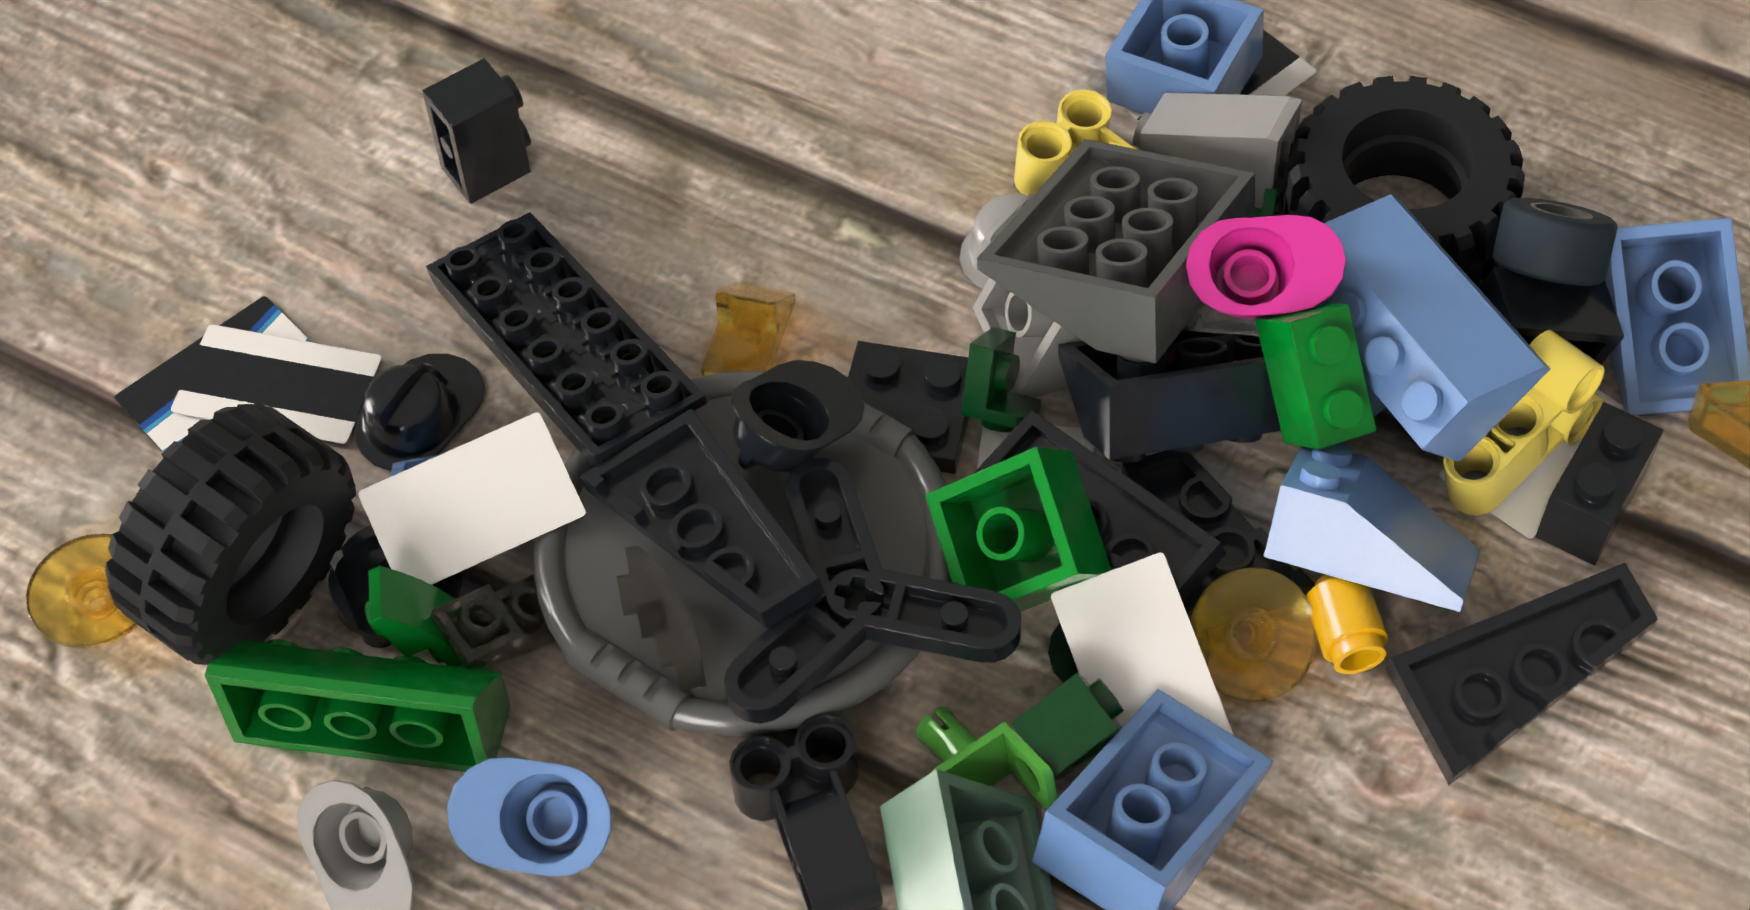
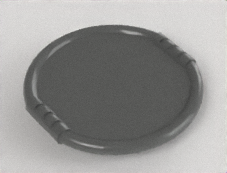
(584, 608)

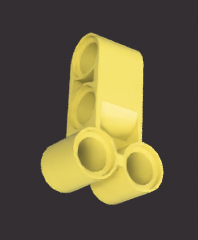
(1047, 145)
(1553, 410)

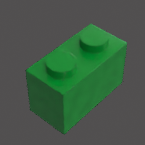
(1316, 376)

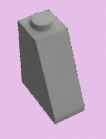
(1225, 131)

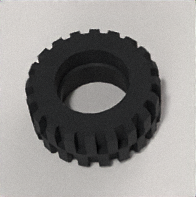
(1417, 135)
(230, 532)

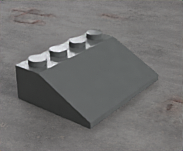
(1112, 244)

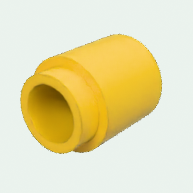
(1347, 624)

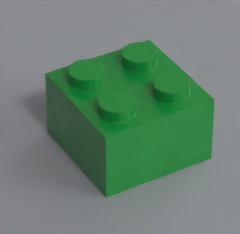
(1020, 527)

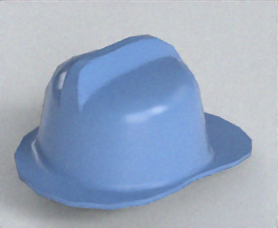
(529, 816)

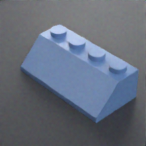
(1428, 332)

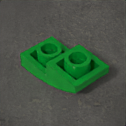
(402, 612)

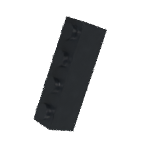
(1195, 395)

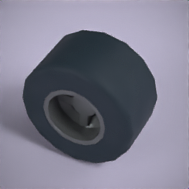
(1554, 241)

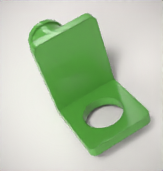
(986, 758)

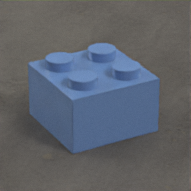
(1183, 50)

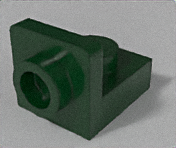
(990, 378)

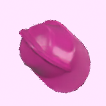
(1265, 265)

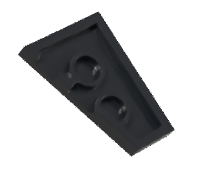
(1196, 495)

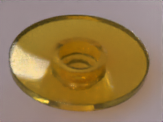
(64, 589)
(1281, 633)

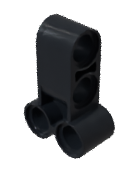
(811, 811)

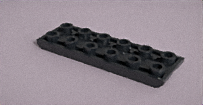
(564, 338)

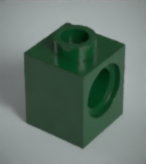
(1070, 724)

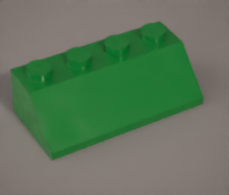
(359, 704)

